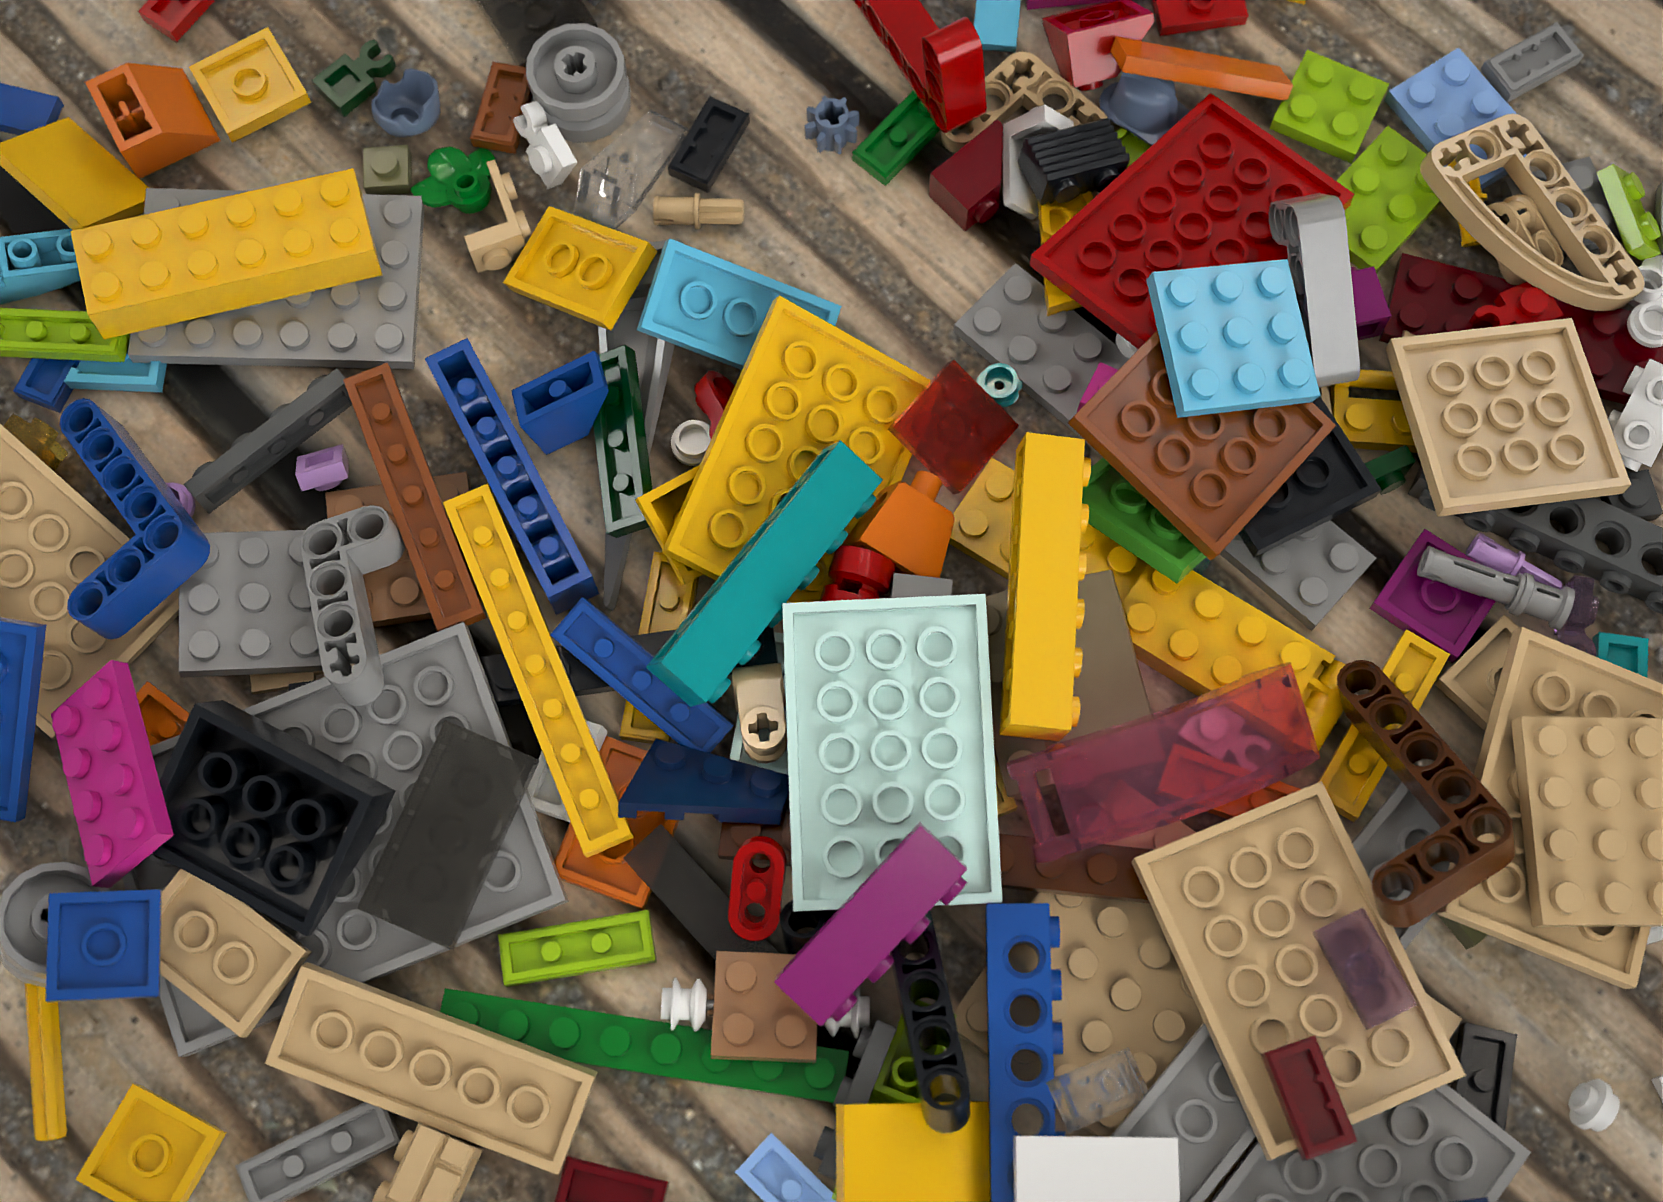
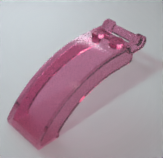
(1169, 763)

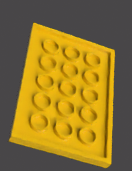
(792, 400)

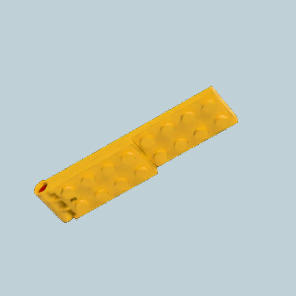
(1181, 629)

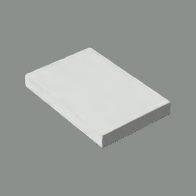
(1095, 1169)

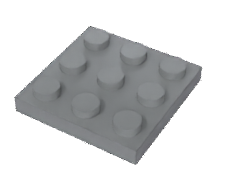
(248, 608)

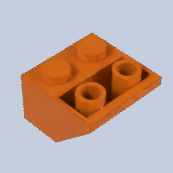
(152, 115)

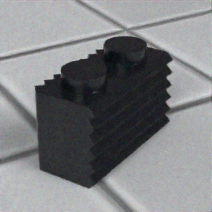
(1072, 161)

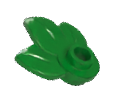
(456, 180)

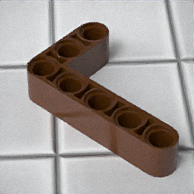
(1431, 786)

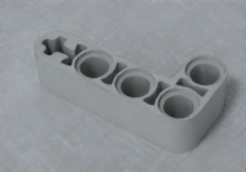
(1322, 278)
(334, 562)

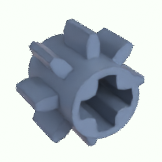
(831, 124)

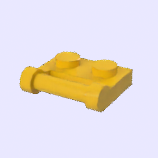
(1371, 422)

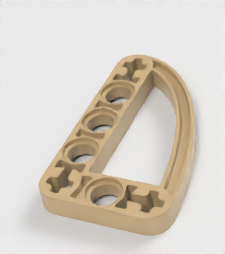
(1599, 285)

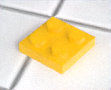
(250, 84)
(150, 1151)

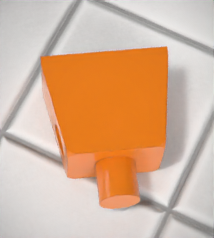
(907, 526)

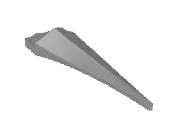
(653, 366)

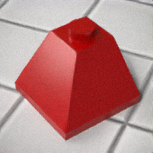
(1085, 37)

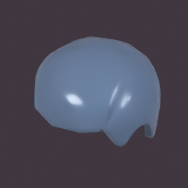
(408, 105)

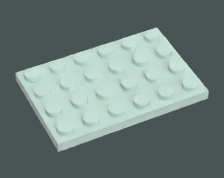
(888, 735)

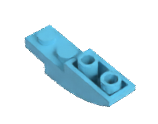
(36, 264)

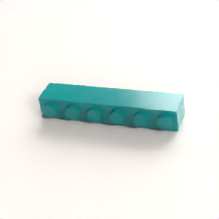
(765, 575)

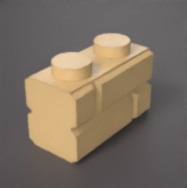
(430, 1168)

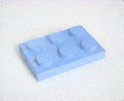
(1449, 101)

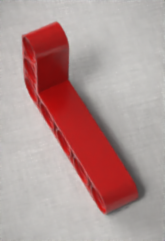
(938, 63)

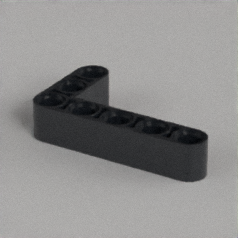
(922, 1024)

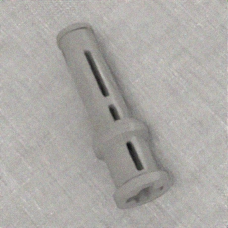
(1517, 592)

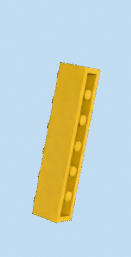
(1044, 588)

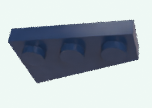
(695, 781)

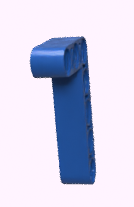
(166, 540)

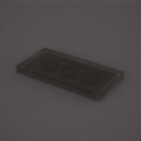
(448, 835)

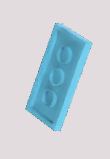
(715, 304)

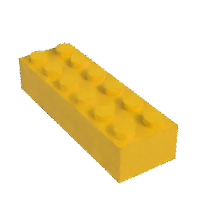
(225, 253)

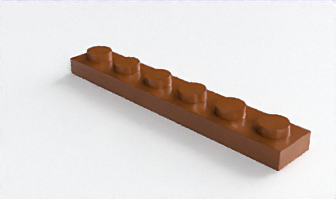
(414, 498)

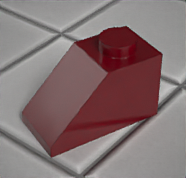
(970, 179)

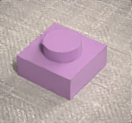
(322, 468)

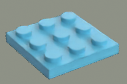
(1232, 337)

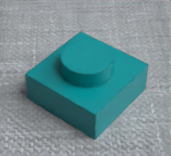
(1623, 651)

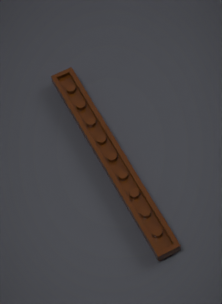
(1092, 872)

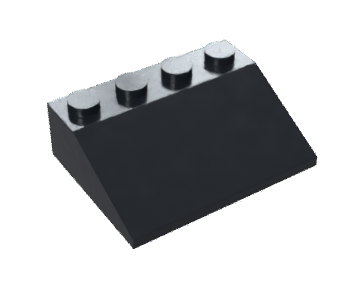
(266, 814)

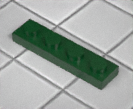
(622, 444)

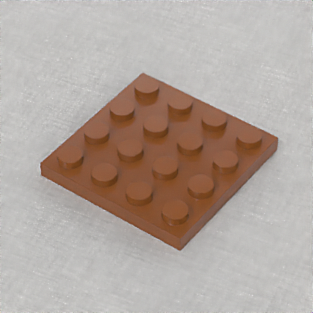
(1201, 469)

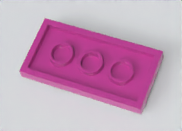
(111, 774)

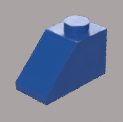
(562, 403)

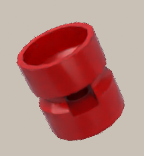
(858, 572)

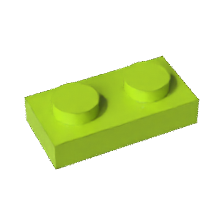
(1635, 226)

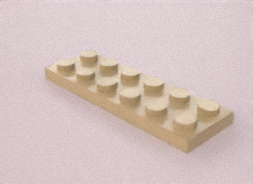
(431, 1068)

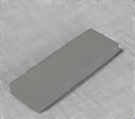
(319, 1154)

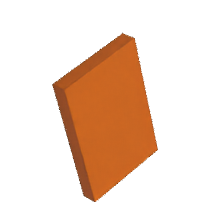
(607, 871)

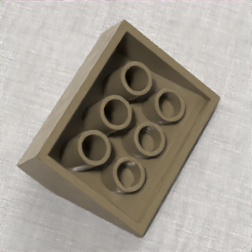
(1108, 682)

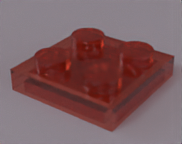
(953, 427)

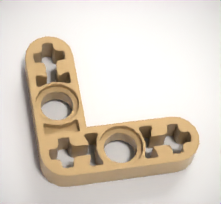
(1024, 93)

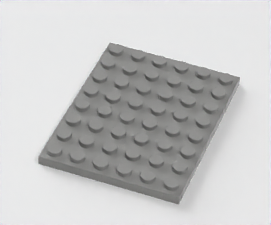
(389, 742)

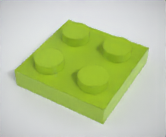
(1329, 106)

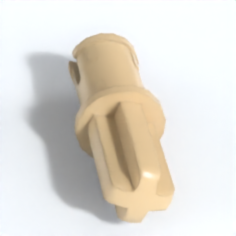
(696, 211)

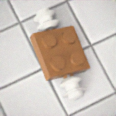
(752, 1013)

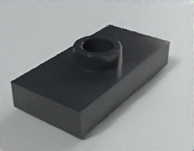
(708, 144)

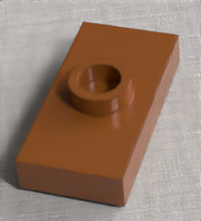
(501, 102)

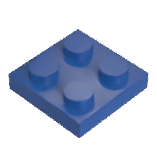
(103, 945)

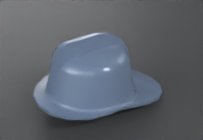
(1142, 106)

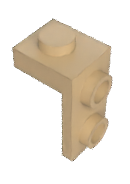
(502, 243)

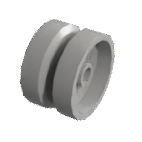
(580, 81)
(26, 916)

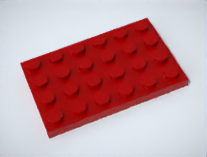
(1180, 205)

